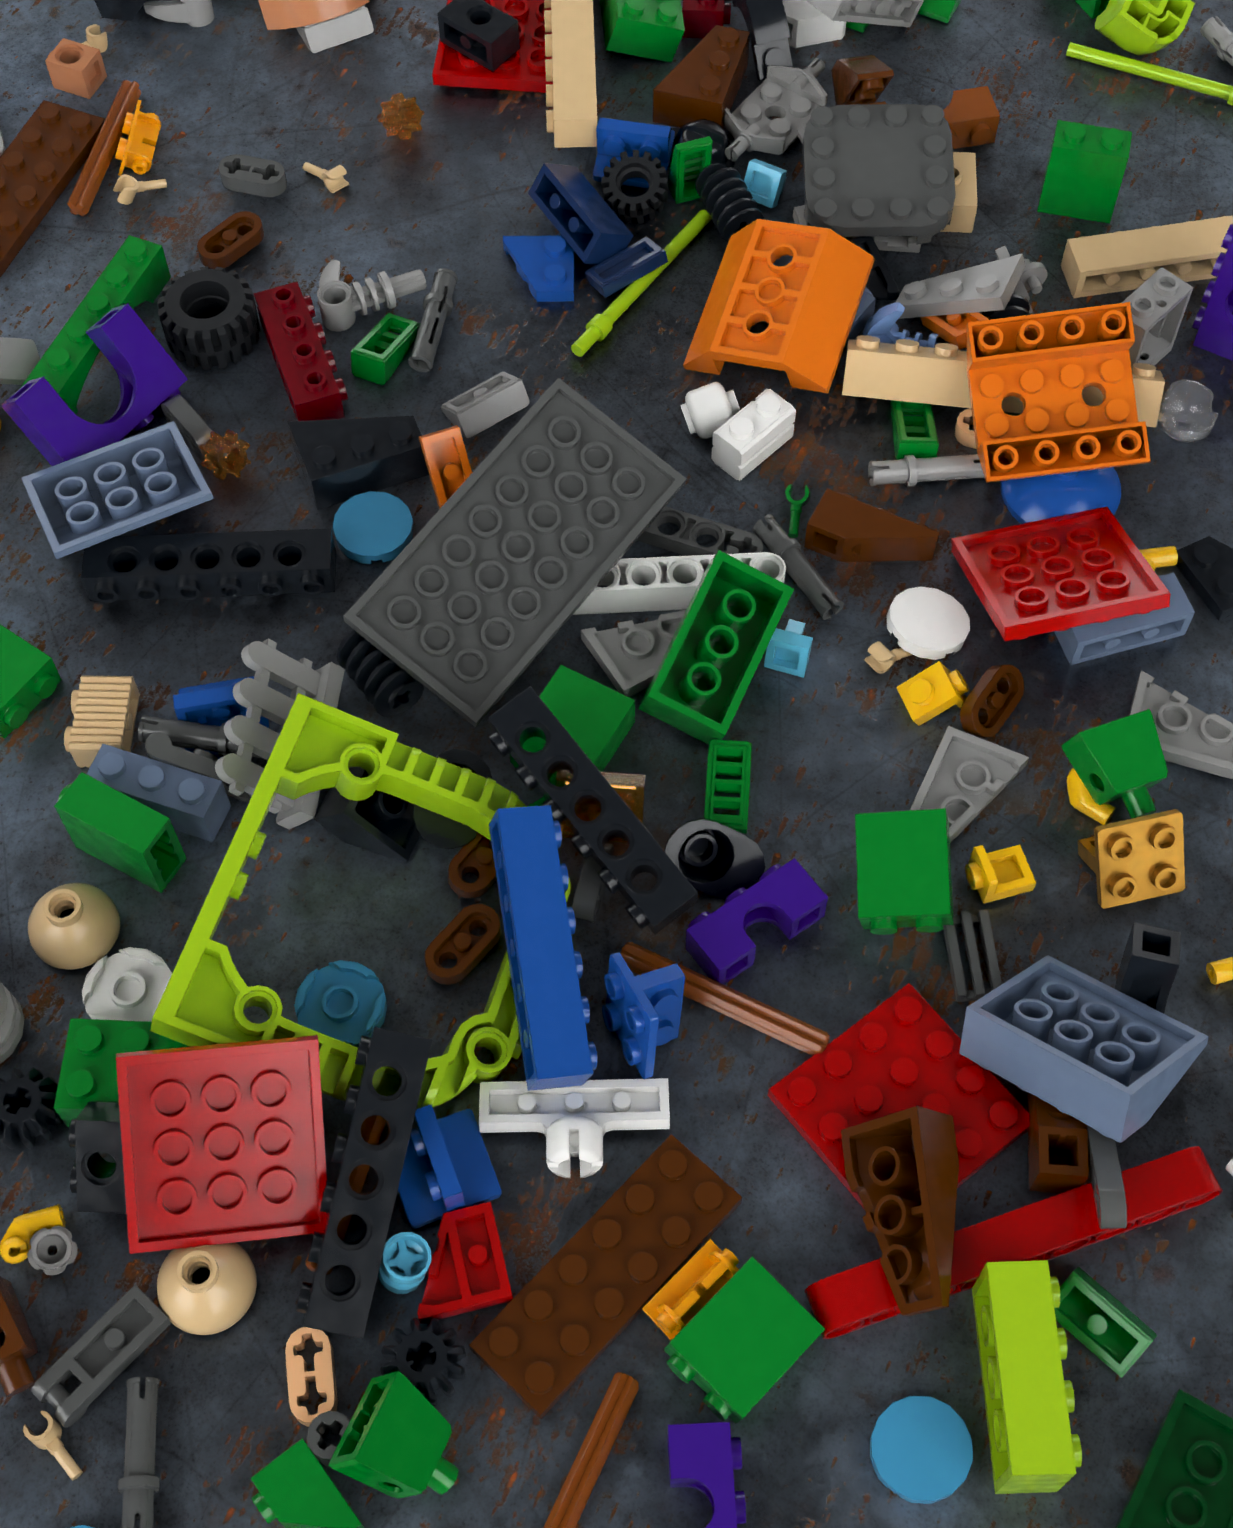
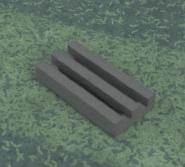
(967, 921)

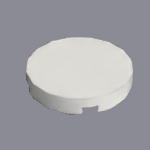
(928, 622)
(126, 985)

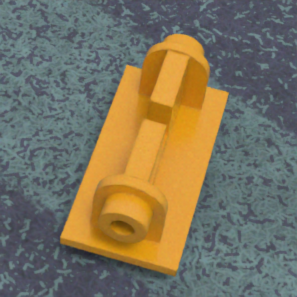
(132, 151)
(691, 1288)

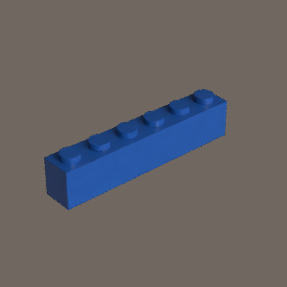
(541, 948)

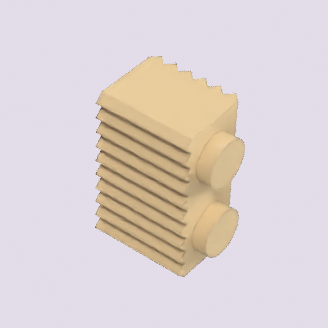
(102, 715)

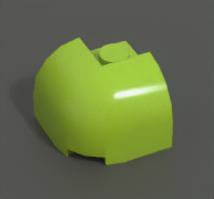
(1143, 24)

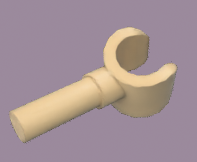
(96, 38)
(332, 178)
(130, 186)
(882, 658)
(51, 1441)

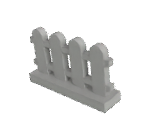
(264, 701)

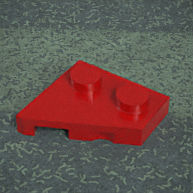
(466, 1266)

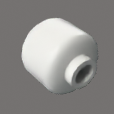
(709, 409)

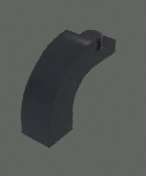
(768, 33)
(1149, 965)

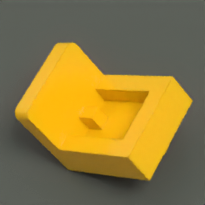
(933, 692)
(999, 873)

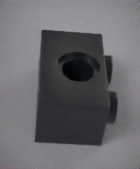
(479, 32)
(95, 1180)

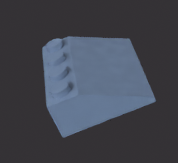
(116, 489)
(1080, 1046)

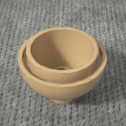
(82, 935)
(211, 1304)

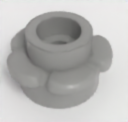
(42, 1240)

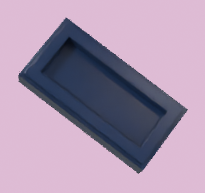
(626, 266)

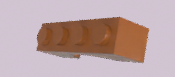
(971, 117)

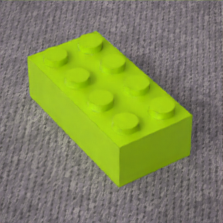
(1024, 1378)

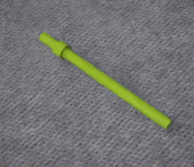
(1151, 71)
(602, 323)

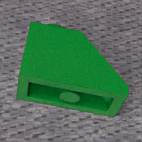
(301, 1493)

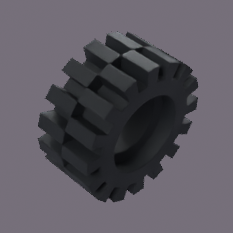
(629, 168)

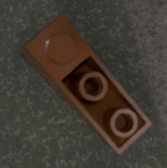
(860, 79)
(862, 533)
(1055, 1149)

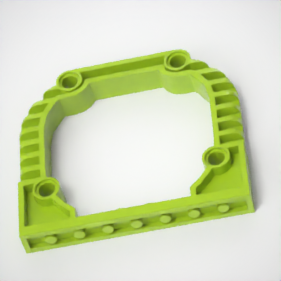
(314, 753)

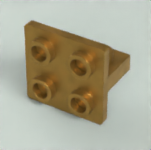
(1136, 858)

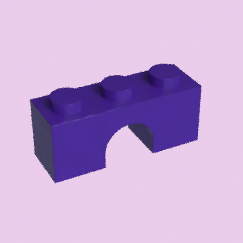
(781, 897)
(704, 1459)

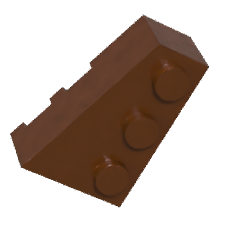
(704, 80)

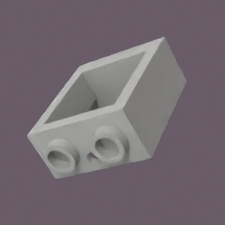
(1157, 315)

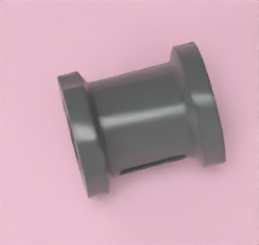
(323, 1424)

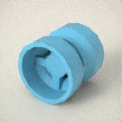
(409, 1254)

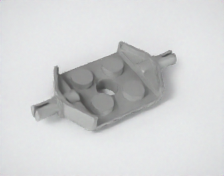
(784, 94)

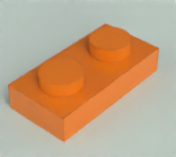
(952, 327)
(446, 461)

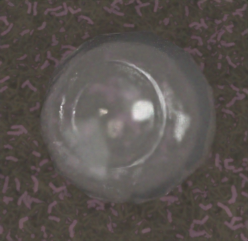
(1187, 411)

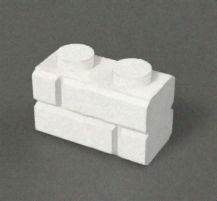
(753, 434)

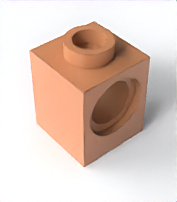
(76, 68)

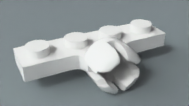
(575, 1115)

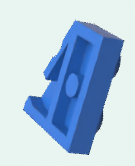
(544, 264)

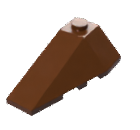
(908, 1186)

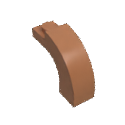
(299, 13)

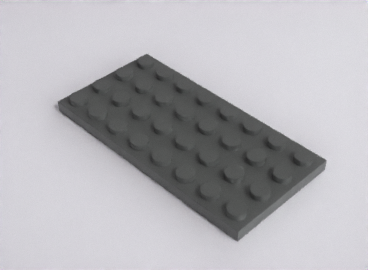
(515, 551)

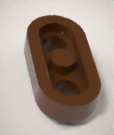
(230, 240)
(992, 700)
(477, 859)
(460, 945)

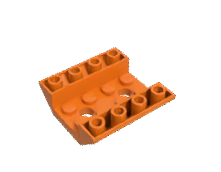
(804, 302)
(1047, 365)

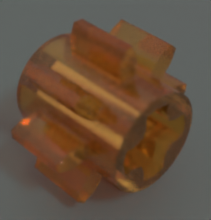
(401, 116)
(235, 460)

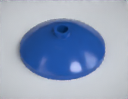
(1061, 494)

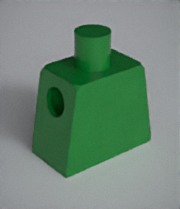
(1120, 761)
(396, 1441)

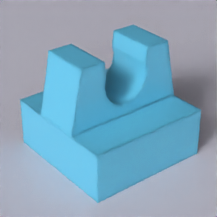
(765, 182)
(789, 649)

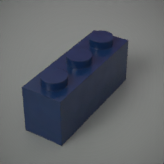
(579, 213)

